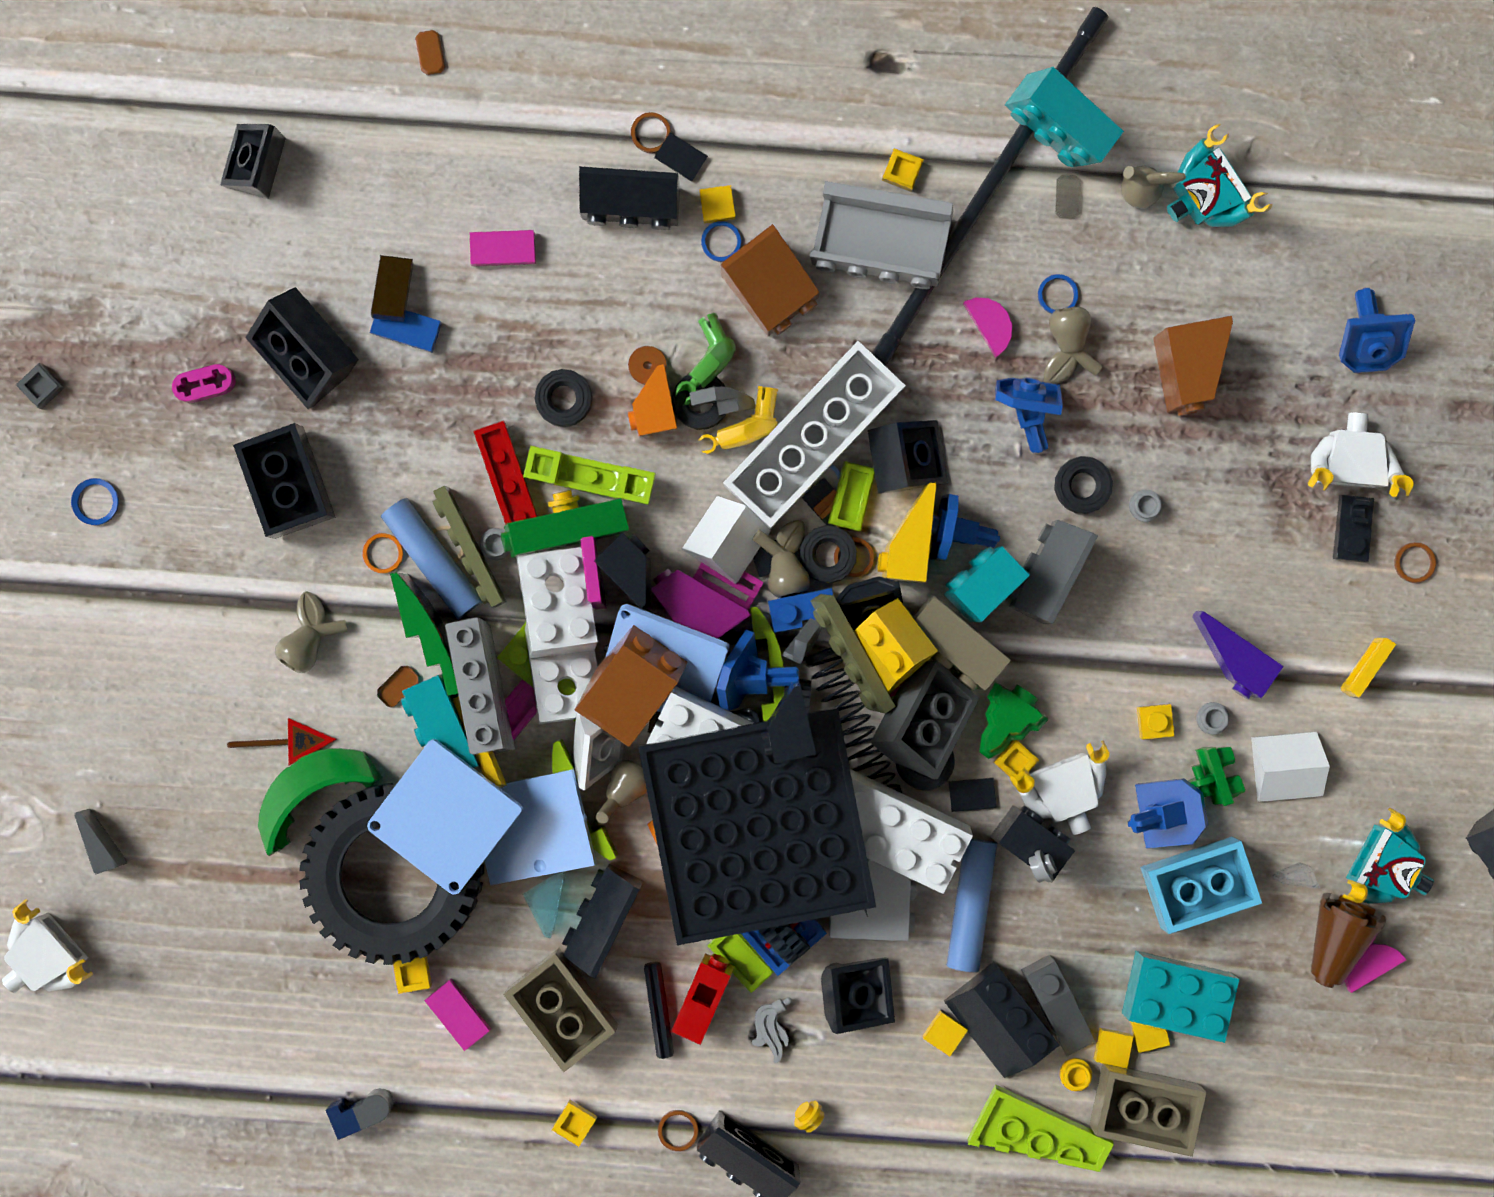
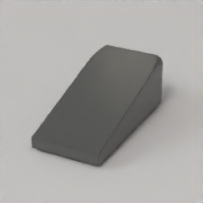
(98, 844)

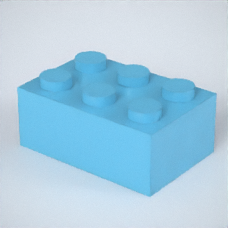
(1201, 885)

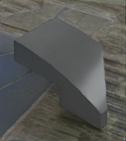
(726, 398)

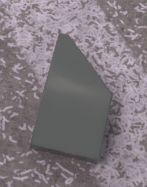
(803, 642)

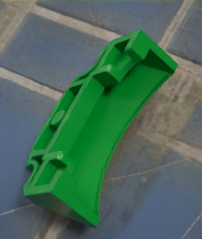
(304, 778)

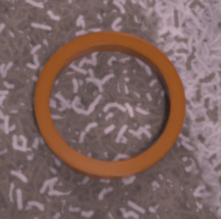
(636, 122)
(870, 561)
(1432, 562)
(668, 1145)

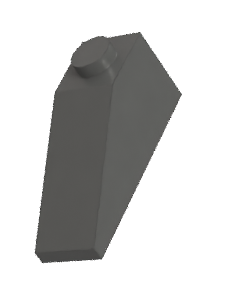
(1058, 1004)

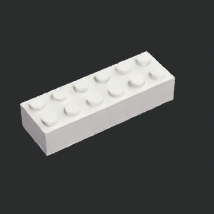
(814, 435)

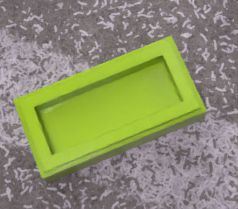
(852, 496)
(749, 965)

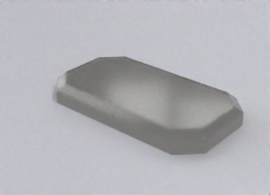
(1067, 196)

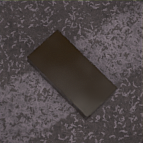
(392, 288)

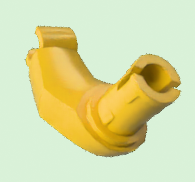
(751, 428)

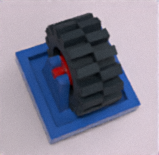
(785, 943)

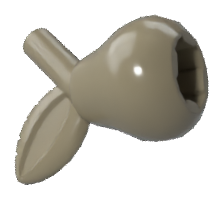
(1144, 185)
(1070, 331)
(786, 573)
(300, 648)
(625, 786)

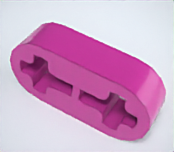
(206, 390)

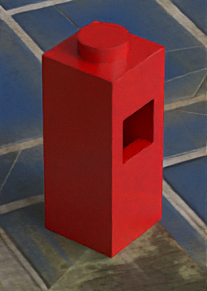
(703, 998)

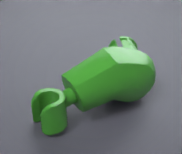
(715, 359)

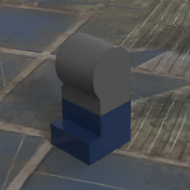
(359, 1115)

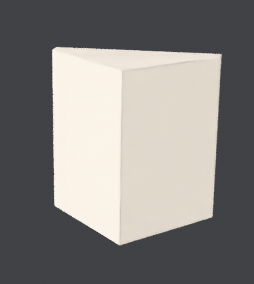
(725, 538)
(593, 752)
(1289, 766)

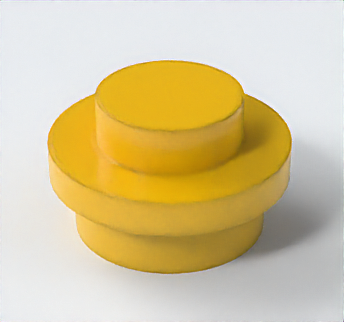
(563, 501)
(1075, 1074)
(808, 1116)

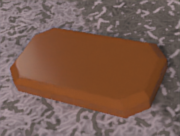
(430, 52)
(391, 690)

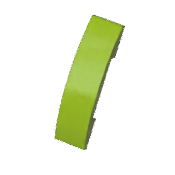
(589, 475)
(763, 630)
(600, 838)

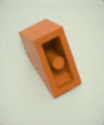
(653, 406)

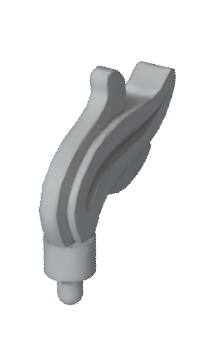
(768, 1028)

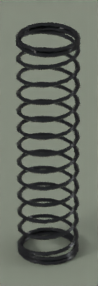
(812, 661)

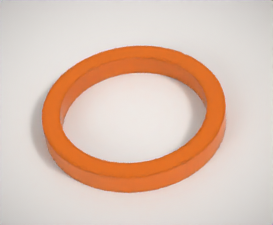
(365, 553)

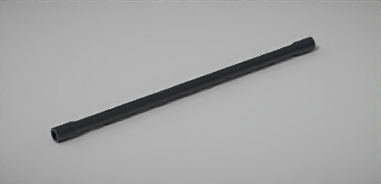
(891, 339)

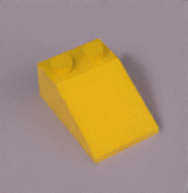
(909, 547)
(894, 644)

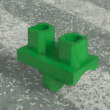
(1211, 776)

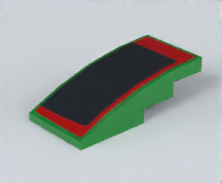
(422, 621)

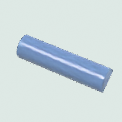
(431, 558)
(971, 906)

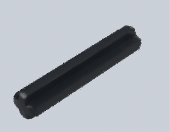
(658, 1010)

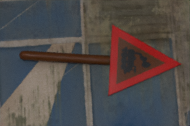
(301, 741)

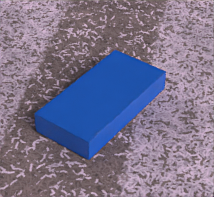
(415, 331)

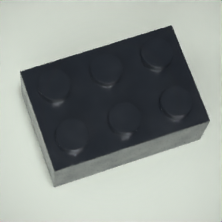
(284, 481)

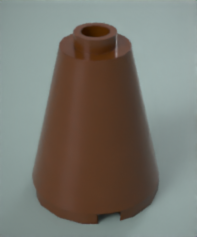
(1342, 938)

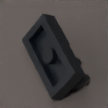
(1353, 528)

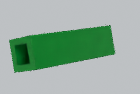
(564, 528)

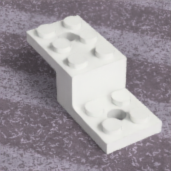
(557, 630)

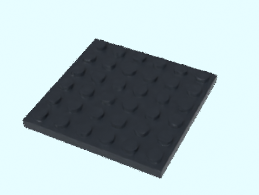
(754, 837)

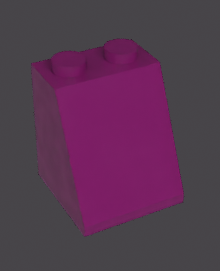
(696, 604)

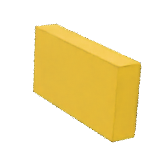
(1367, 667)

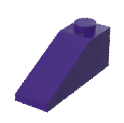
(1239, 660)

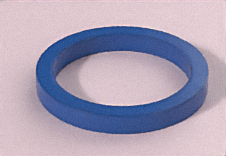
(710, 227)
(1052, 277)

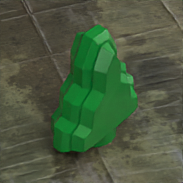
(1009, 718)

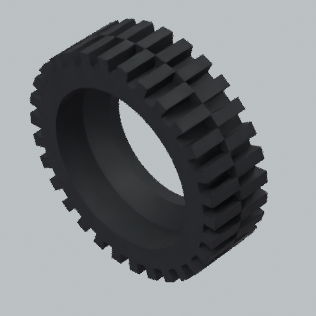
(346, 924)

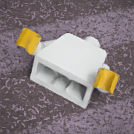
(1357, 459)
(1066, 788)
(41, 953)

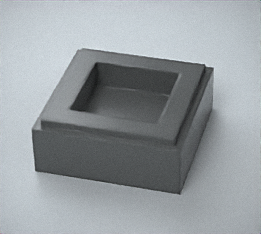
(40, 386)

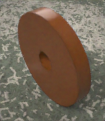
(643, 355)

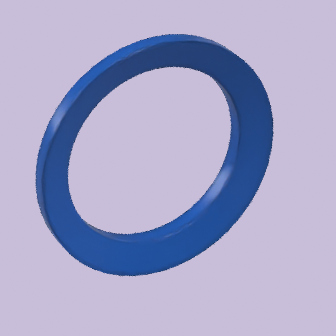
(75, 501)

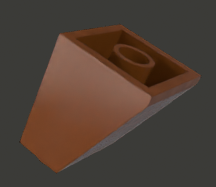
(770, 281)
(1191, 362)
(630, 685)

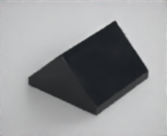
(253, 159)

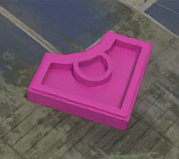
(593, 574)

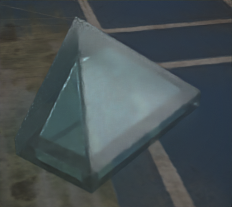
(545, 902)

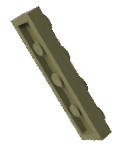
(461, 535)
(846, 644)

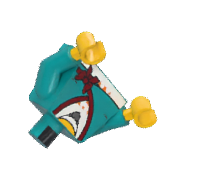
(1212, 188)
(1388, 864)

